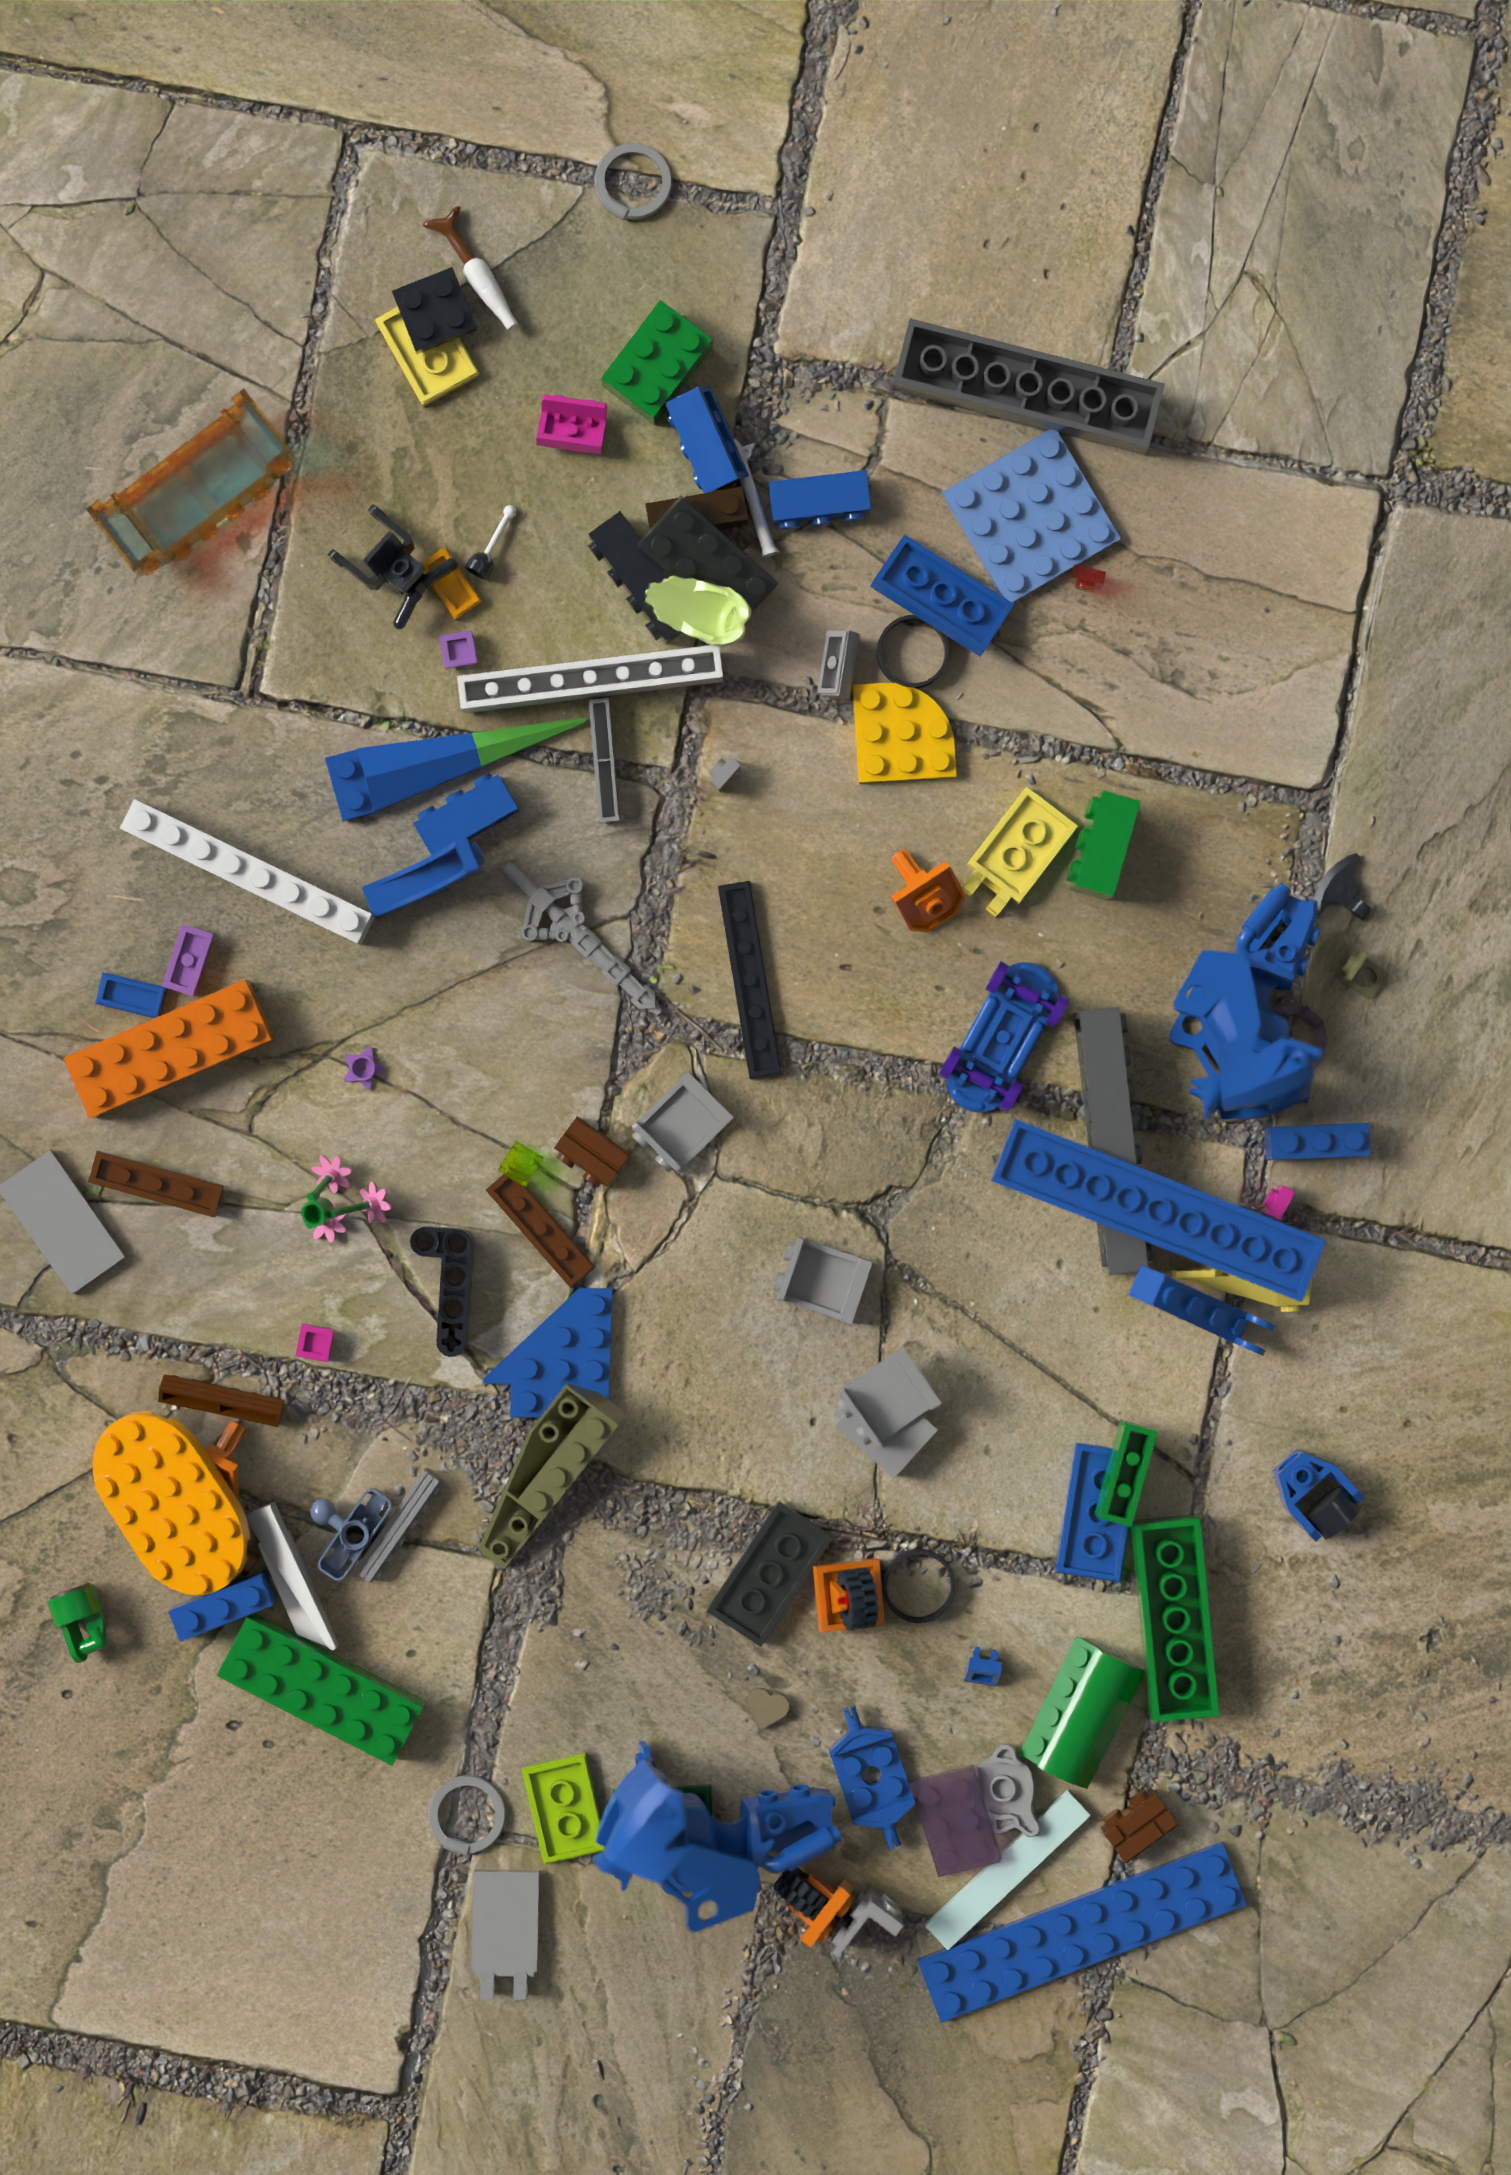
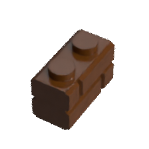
(591, 1152)
(1138, 1824)

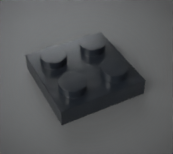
(434, 310)

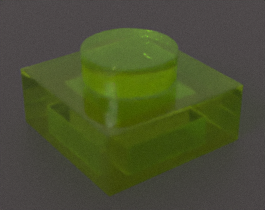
(520, 1163)

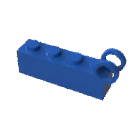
(1195, 1307)

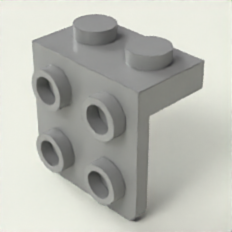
(869, 1904)

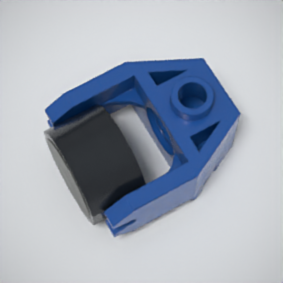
(1333, 1510)

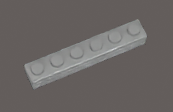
(604, 760)
(397, 1525)

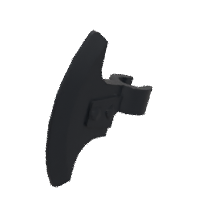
(1341, 888)

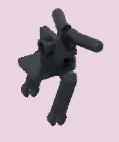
(392, 564)

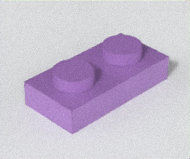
(188, 960)

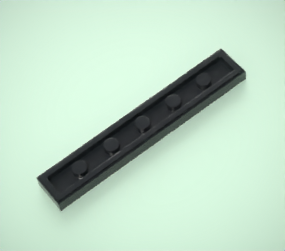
(749, 979)

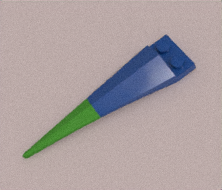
(390, 773)

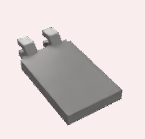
(505, 1928)

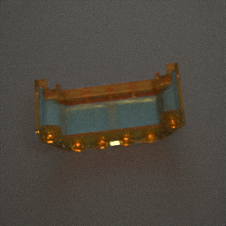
(195, 488)

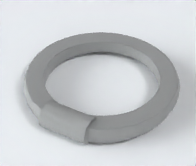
(618, 208)
(457, 1845)

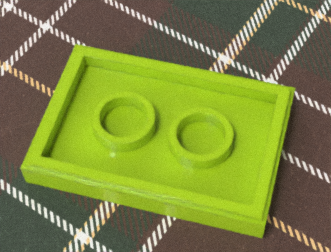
(563, 1807)

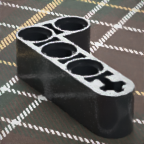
(448, 1290)

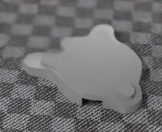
(1008, 1791)

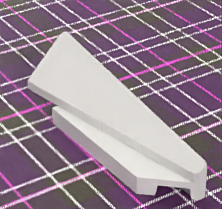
(291, 1576)

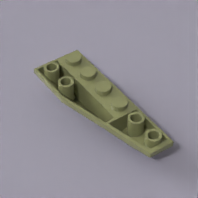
(547, 1466)

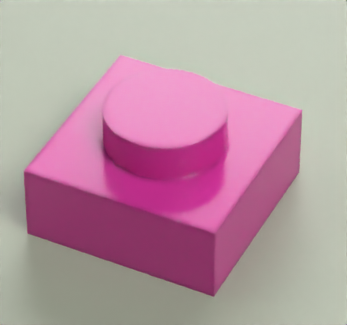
(1277, 1201)
(315, 1342)

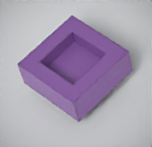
(458, 649)

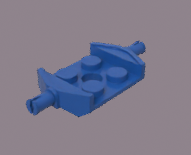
(872, 1803)

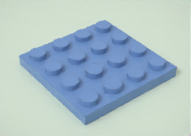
(1030, 516)

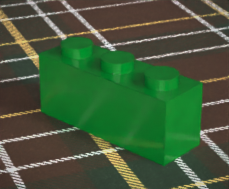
(1125, 1473)

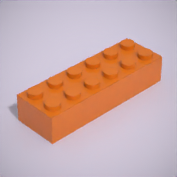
(169, 1049)

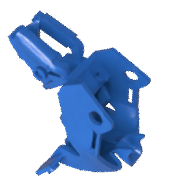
(1236, 1018)
(672, 1837)

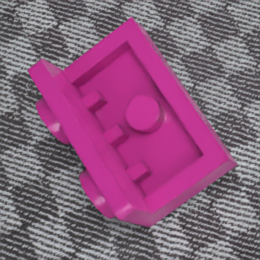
(572, 424)

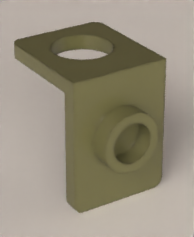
(1351, 969)

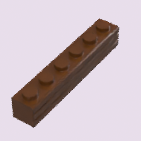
(221, 1400)

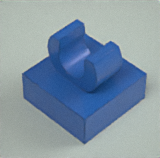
(983, 1671)

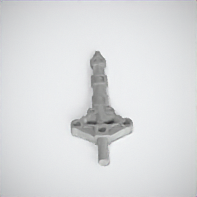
(568, 925)

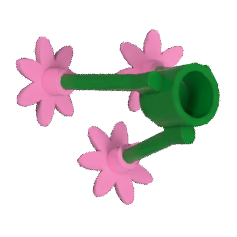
(321, 1212)

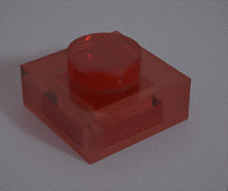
(1086, 578)

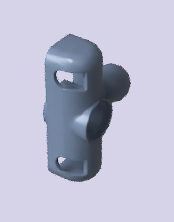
(362, 1515)

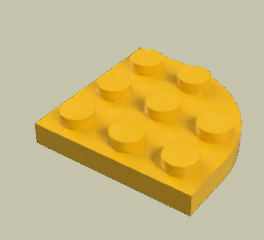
(900, 735)

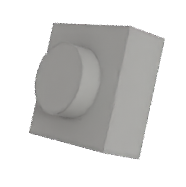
(723, 773)

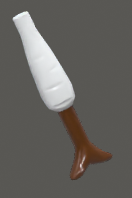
(475, 269)

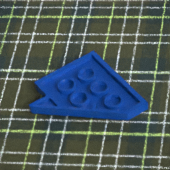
(565, 1348)

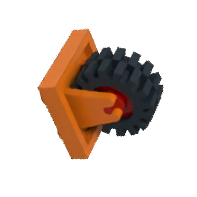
(849, 1595)
(814, 1902)

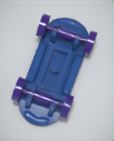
(1003, 1037)

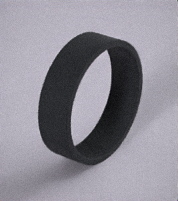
(889, 676)
(938, 1613)

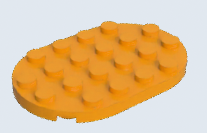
(171, 1503)

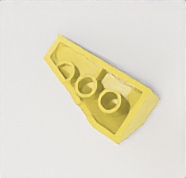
(1225, 1282)

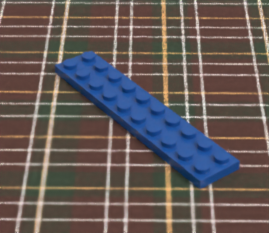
(1158, 1210)
(1081, 1931)

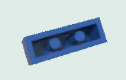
(706, 439)
(819, 499)
(466, 813)
(1317, 1141)
(222, 1606)

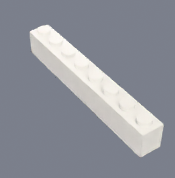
(590, 679)
(247, 872)

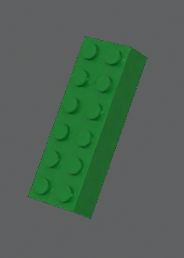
(1174, 1618)
(321, 1688)

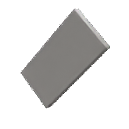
(61, 1222)

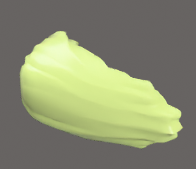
(700, 609)

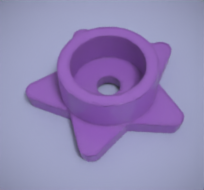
(354, 1072)

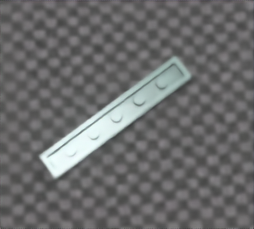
(1000, 1878)

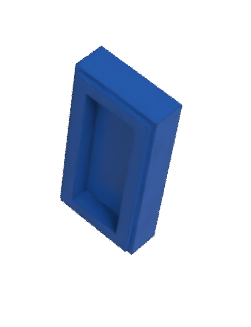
(131, 995)

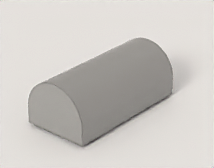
(838, 664)

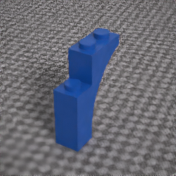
(425, 879)

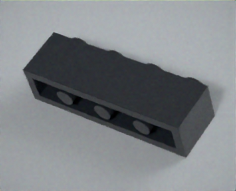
(632, 568)

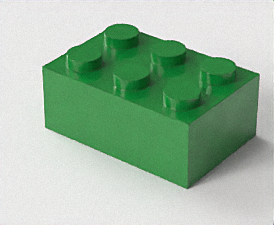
(657, 362)
(1103, 844)

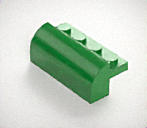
(1081, 1713)

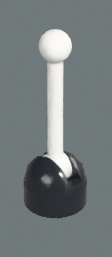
(481, 563)

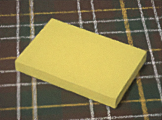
(432, 371)

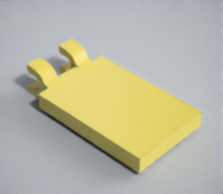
(1018, 850)

